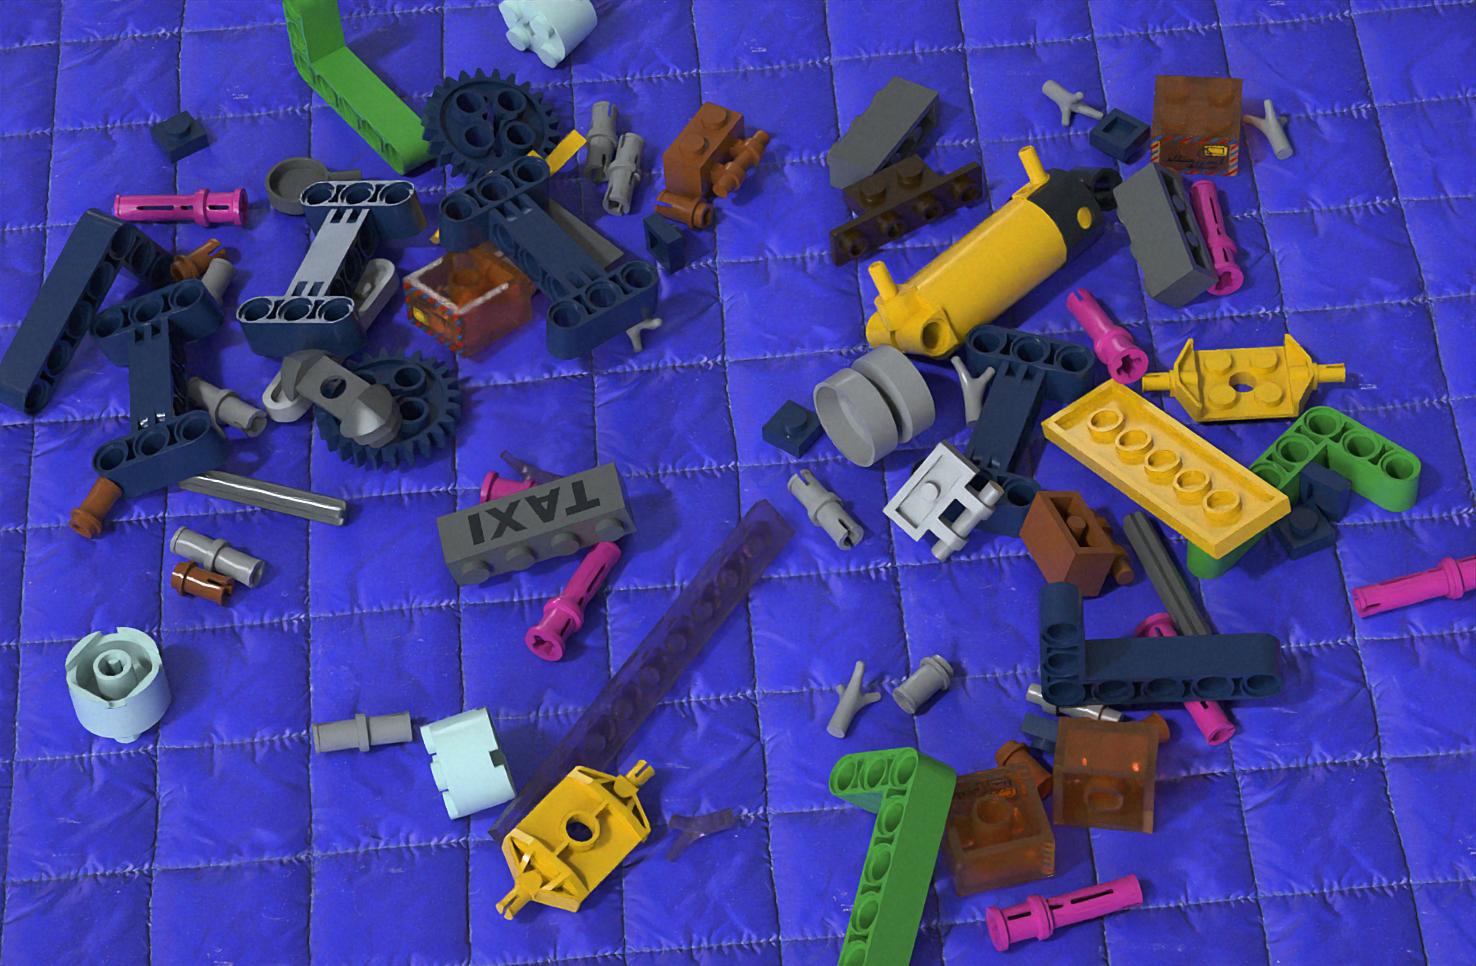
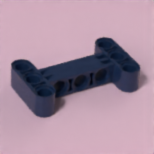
(586, 299)
(318, 305)
(1026, 374)
(165, 437)

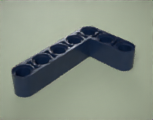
(69, 301)
(1147, 667)

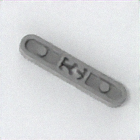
(369, 297)

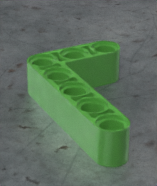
(351, 86)
(1337, 442)
(912, 806)

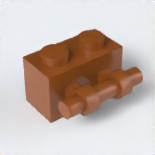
(712, 154)
(1073, 542)

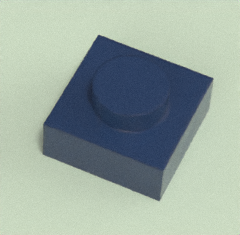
(1119, 134)
(179, 136)
(665, 242)
(793, 429)
(1326, 489)
(1303, 531)
(1041, 733)

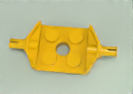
(1279, 378)
(565, 871)

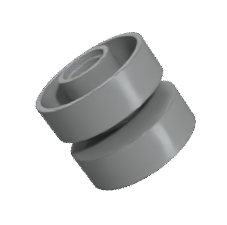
(874, 405)

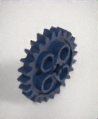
(464, 138)
(426, 400)

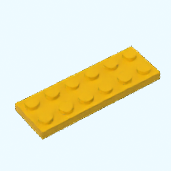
(1166, 468)

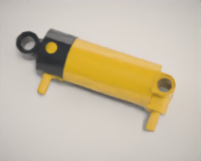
(995, 262)

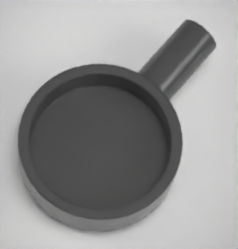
(291, 176)

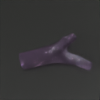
(528, 471)
(696, 827)

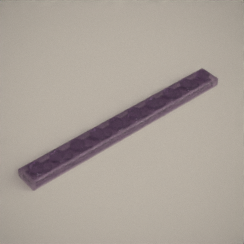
(658, 659)

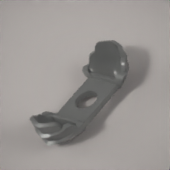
(365, 410)

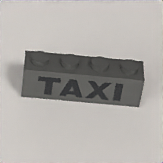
(536, 524)

